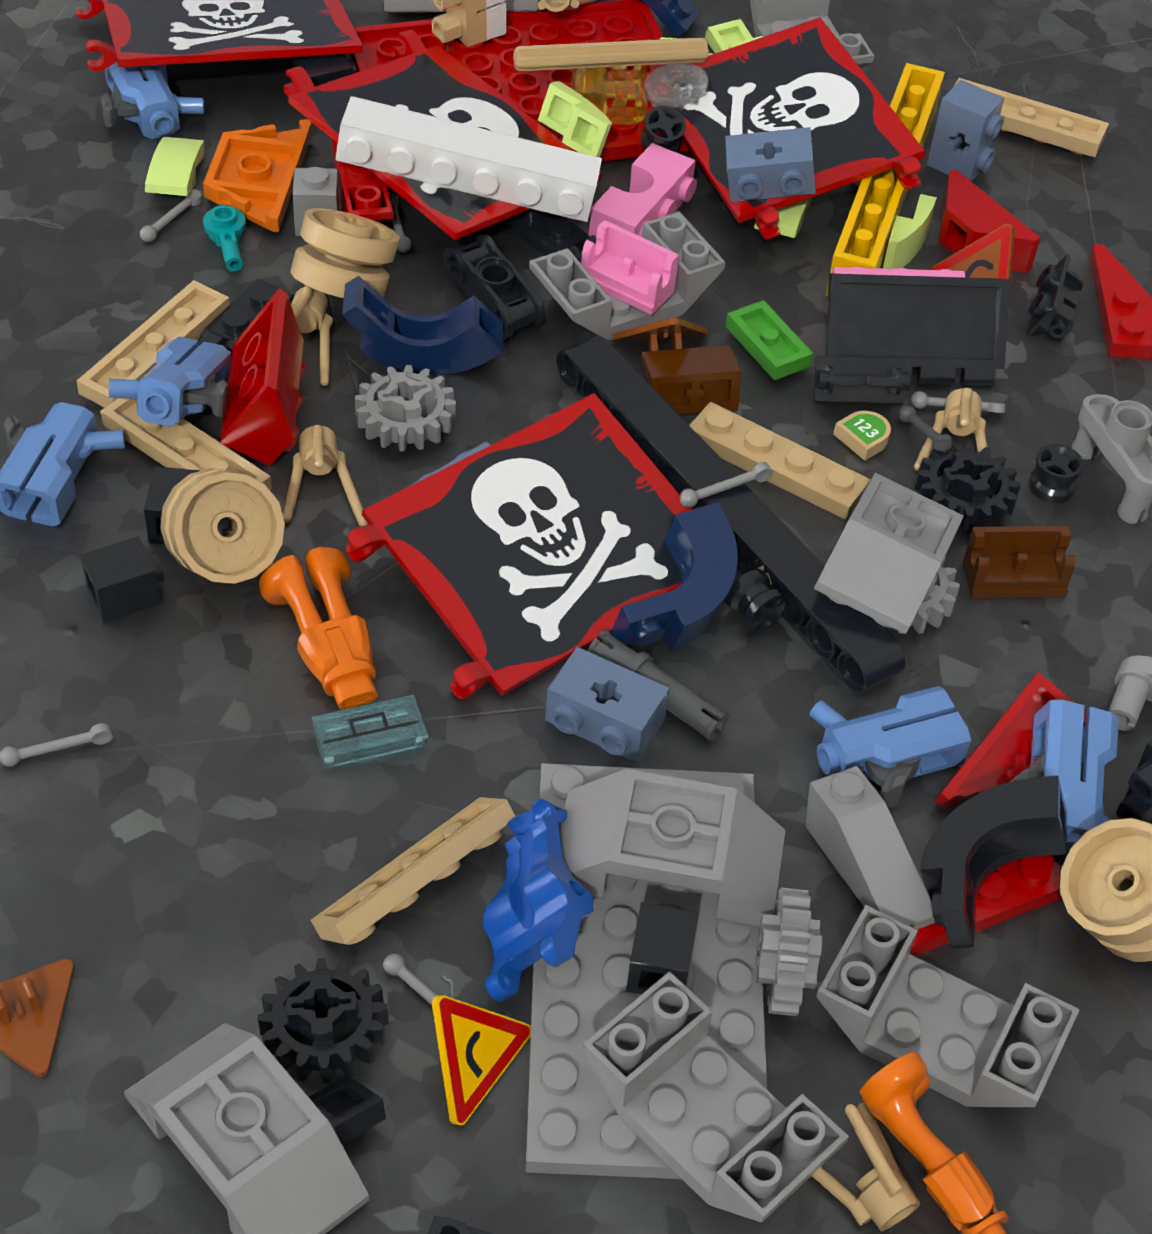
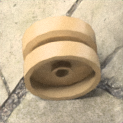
(341, 249)
(252, 532)
(1110, 886)

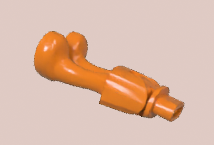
(333, 650)
(951, 1178)

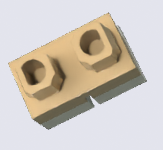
(469, 20)

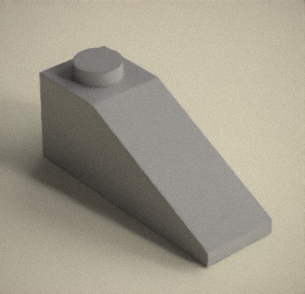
(866, 846)

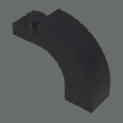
(983, 835)

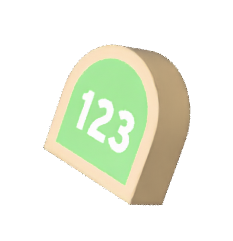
(864, 433)

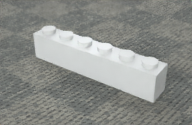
(468, 158)

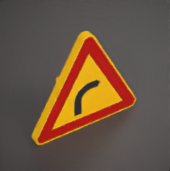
(473, 1051)

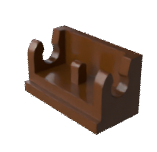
(694, 377)
(1018, 562)

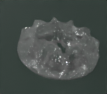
(663, 81)

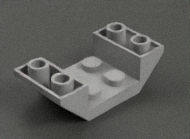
(777, 15)
(604, 314)
(889, 553)
(675, 836)
(969, 1039)
(704, 1108)
(251, 1135)

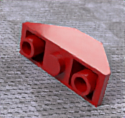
(362, 192)
(972, 214)

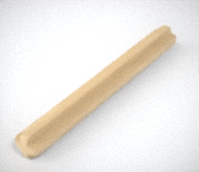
(610, 54)

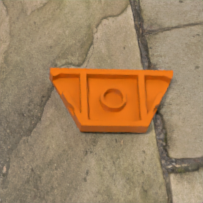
(257, 171)

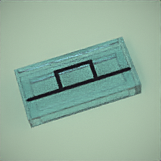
(369, 731)

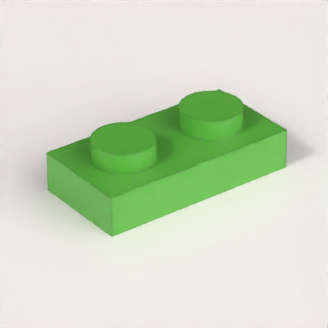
(769, 340)

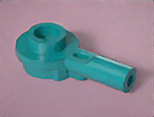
(226, 228)

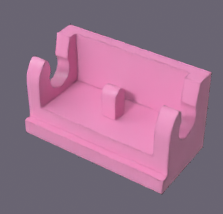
(631, 267)

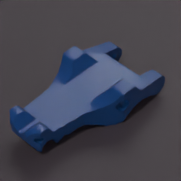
(537, 905)

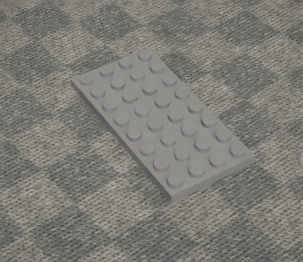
(568, 1111)

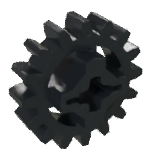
(969, 483)
(323, 1020)

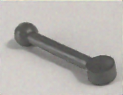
(940, 441)

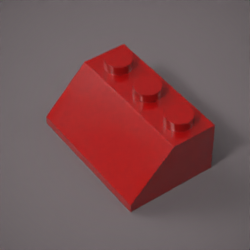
(265, 384)

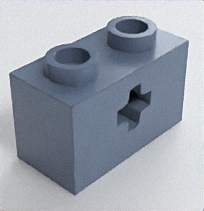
(966, 130)
(770, 164)
(606, 704)

